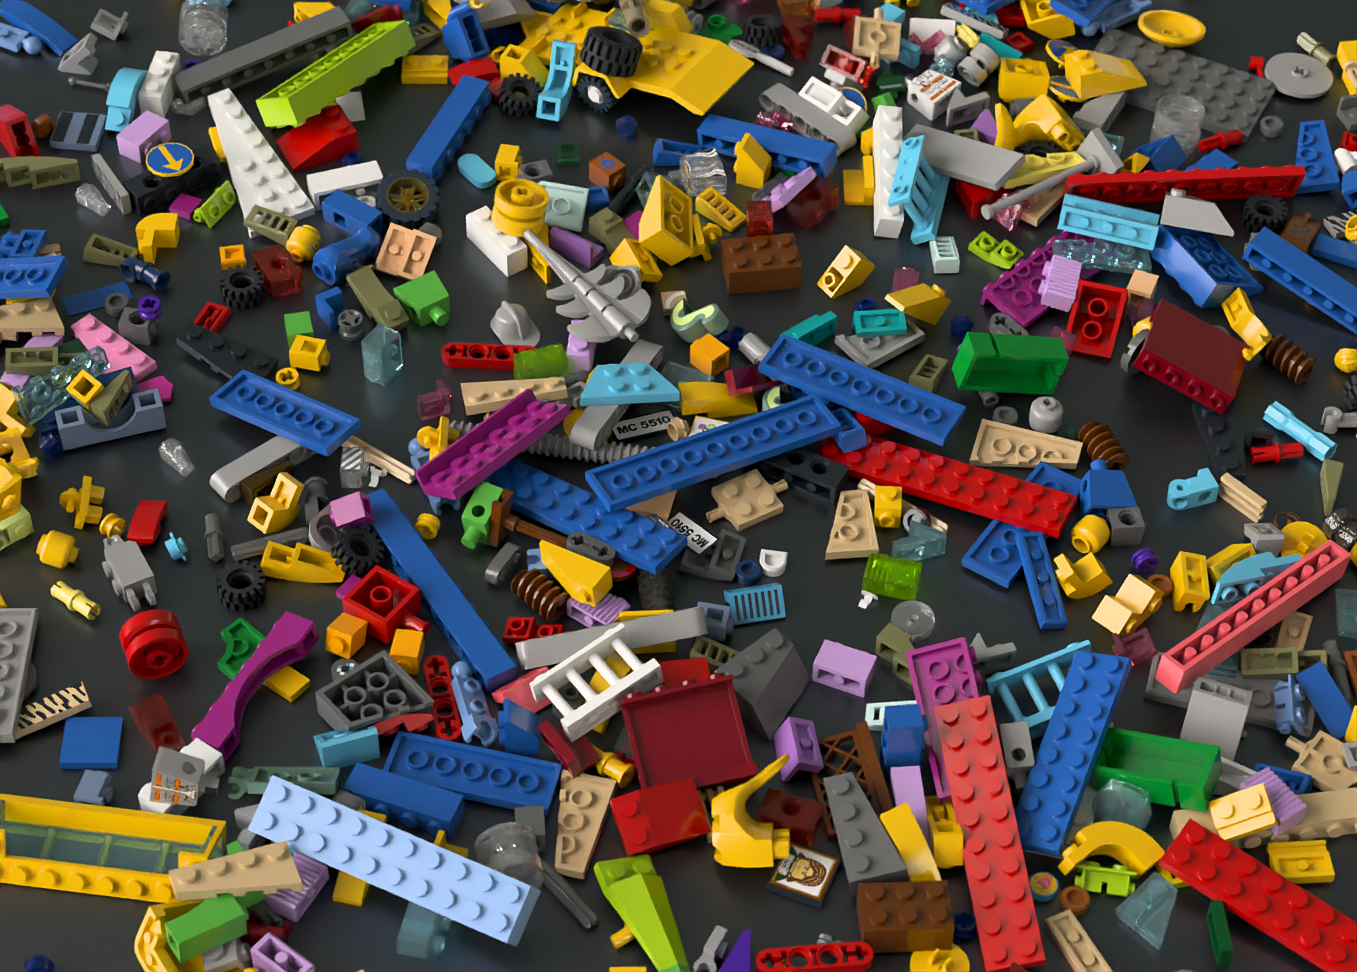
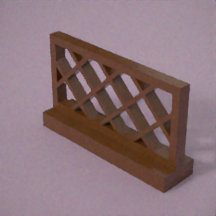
(870, 770)

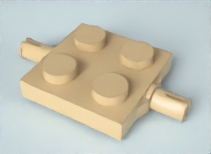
(876, 38)
(747, 500)
(1324, 761)

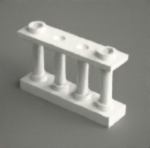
(601, 705)

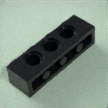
(151, 191)
(806, 473)

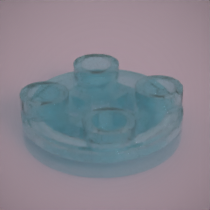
(1122, 803)

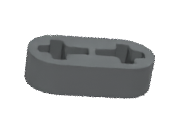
(1010, 326)
(591, 548)
(503, 564)

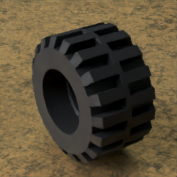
(611, 51)

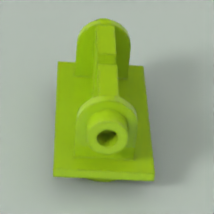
(216, 205)
(1116, 878)

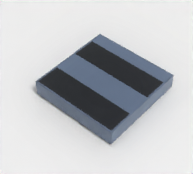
(78, 131)

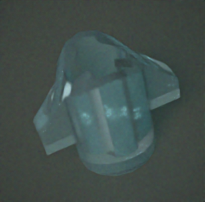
(943, 65)

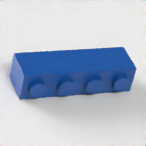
(407, 800)

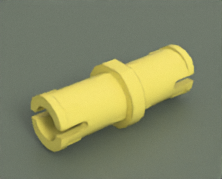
(75, 600)

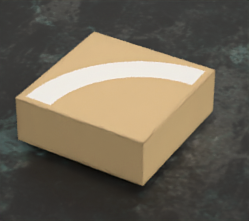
(669, 299)

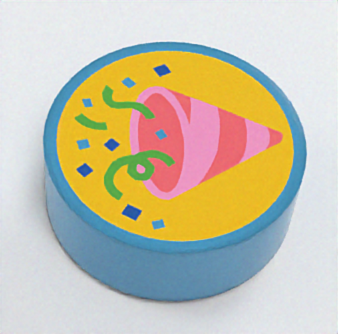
(1043, 886)

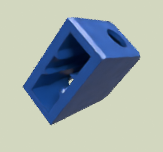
(1104, 490)

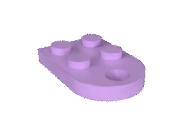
(784, 193)

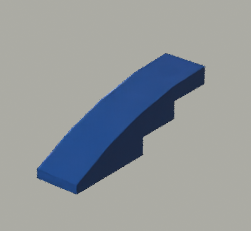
(27, 18)

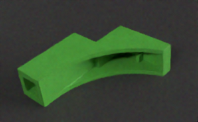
(212, 921)

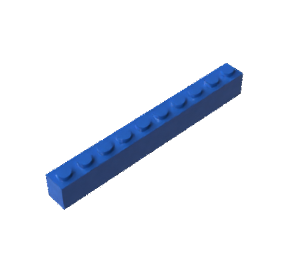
(440, 596)

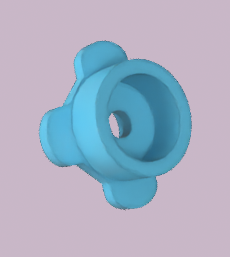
(176, 547)

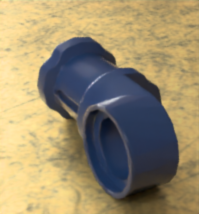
(145, 272)

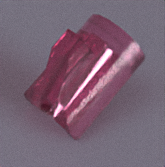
(1142, 310)

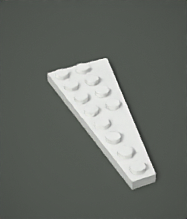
(254, 165)

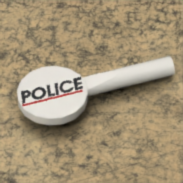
(752, 52)

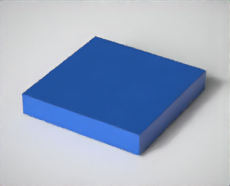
(92, 743)

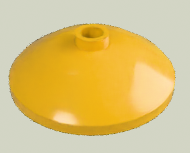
(1171, 28)

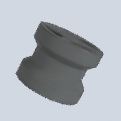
(351, 325)

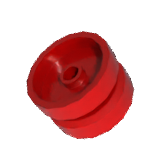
(153, 644)

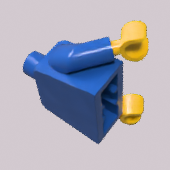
(465, 35)

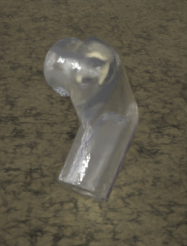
(187, 109)

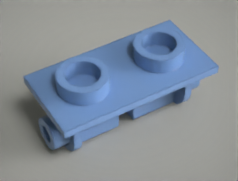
(1293, 715)

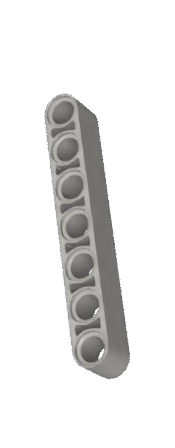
(599, 420)
(640, 633)

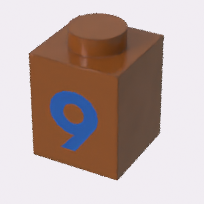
(607, 172)

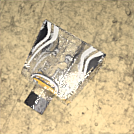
(699, 172)

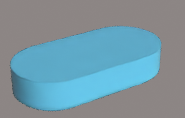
(476, 171)

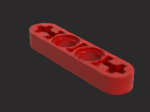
(489, 351)
(444, 700)
(813, 955)

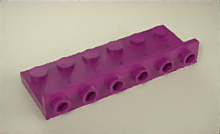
(1018, 289)
(489, 445)
(942, 677)

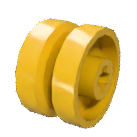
(519, 207)

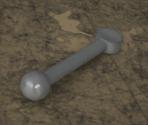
(73, 81)

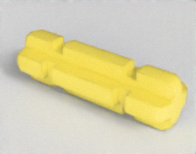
(967, 35)

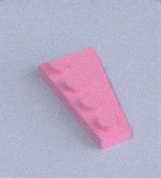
(118, 350)

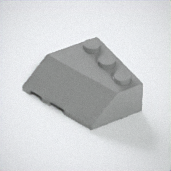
(503, 12)
(1193, 213)

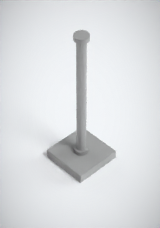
(1098, 157)

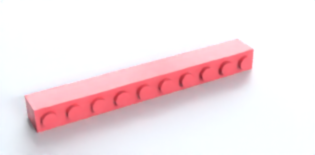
(1251, 617)

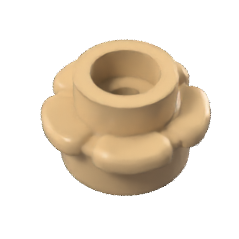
(678, 429)

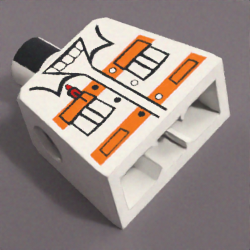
(930, 92)

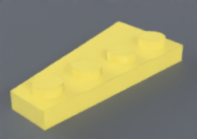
(1038, 168)

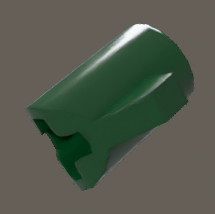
(889, 83)

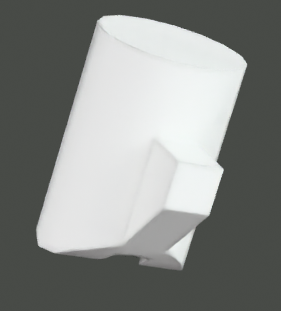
(1345, 160)

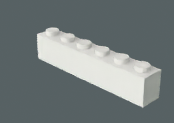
(886, 153)

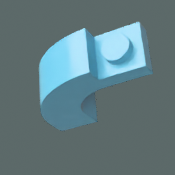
(908, 52)
(558, 89)
(123, 98)

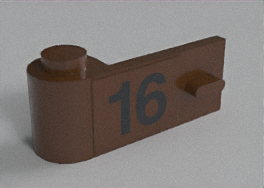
(1301, 231)

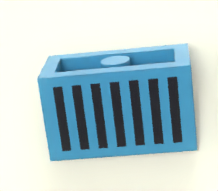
(756, 603)

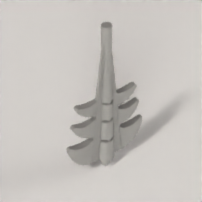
(606, 313)

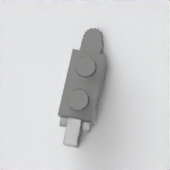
(129, 570)

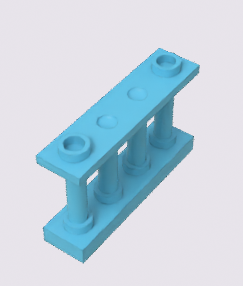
(932, 195)
(1109, 221)
(1026, 674)

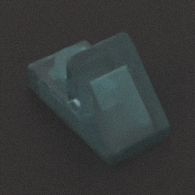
(921, 543)

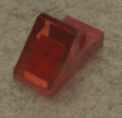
(797, 35)

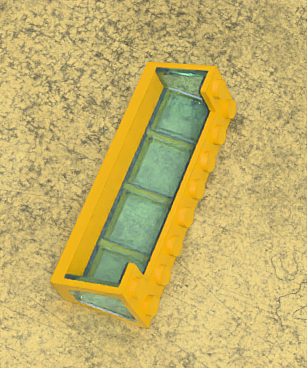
(101, 847)

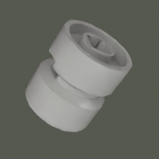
(982, 61)

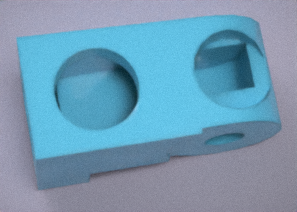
(1193, 491)

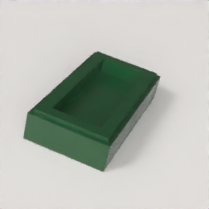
(1219, 933)

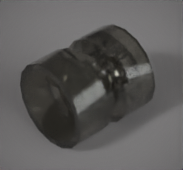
(1341, 528)

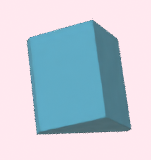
(348, 747)

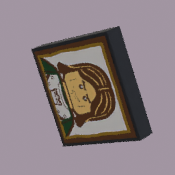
(804, 875)

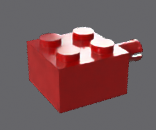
(386, 604)

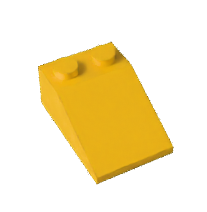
(1100, 74)
(667, 222)

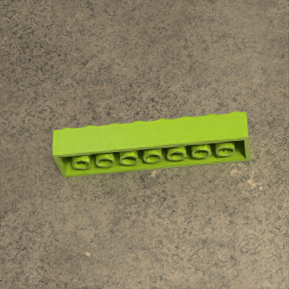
(335, 74)

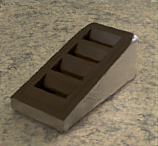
(263, 482)

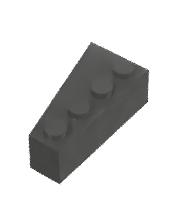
(861, 837)

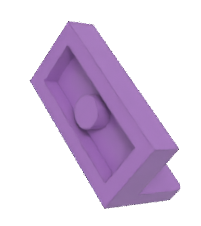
(575, 247)
(800, 742)

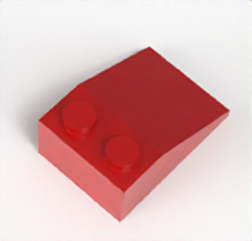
(319, 140)
(1097, 318)
(659, 817)

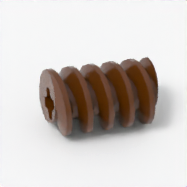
(1288, 358)
(1101, 444)
(540, 594)

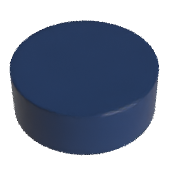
(775, 51)
(748, 572)

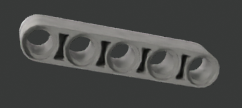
(807, 117)
(270, 454)

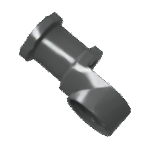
(317, 498)

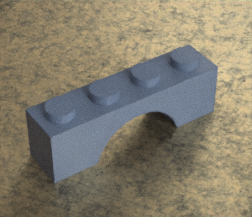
(141, 414)

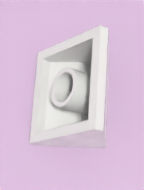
(927, 27)

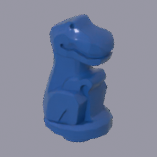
(339, 258)

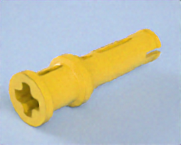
(614, 768)

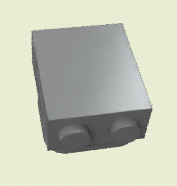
(1217, 715)

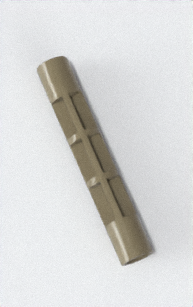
(635, 17)

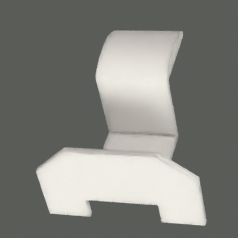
(375, 476)
(867, 599)

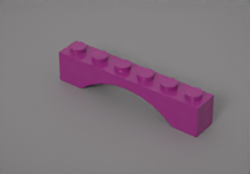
(285, 644)

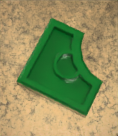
(241, 644)

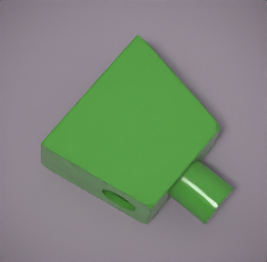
(424, 299)
(478, 514)

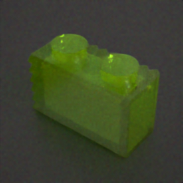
(541, 363)
(892, 576)

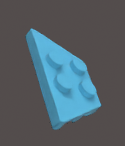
(627, 385)

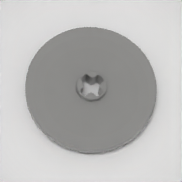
(1299, 75)

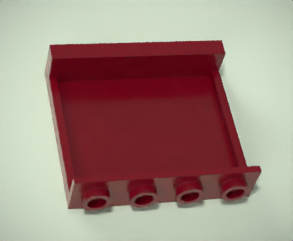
(1192, 356)
(688, 734)

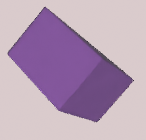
(986, 127)

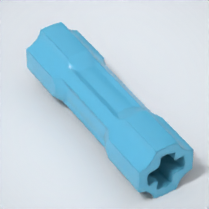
(1314, 441)

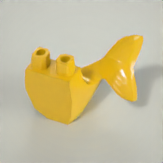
(1038, 121)
(737, 836)

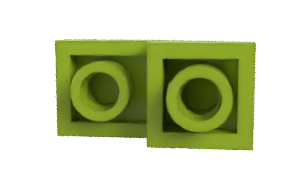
(996, 253)

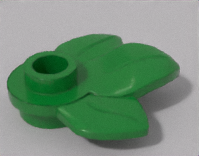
(719, 29)

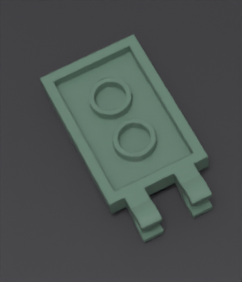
(255, 781)

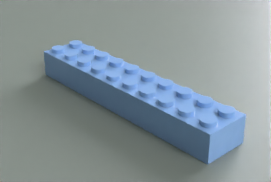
(395, 861)

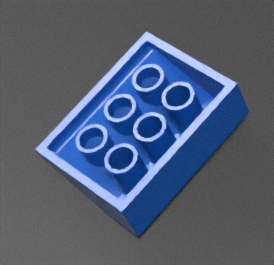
(1201, 265)

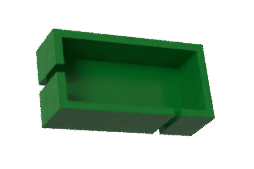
(1010, 363)
(1162, 766)

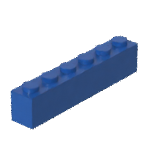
(450, 127)
(786, 149)
(1304, 277)

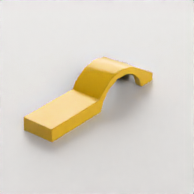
(1246, 323)

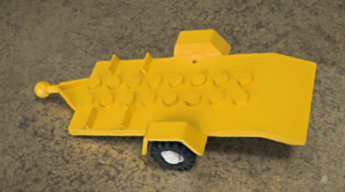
(672, 61)

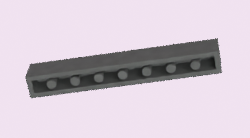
(263, 55)

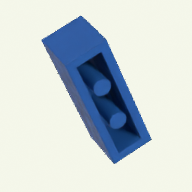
(902, 737)

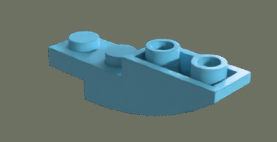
(1249, 576)

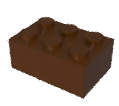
(761, 263)
(905, 916)

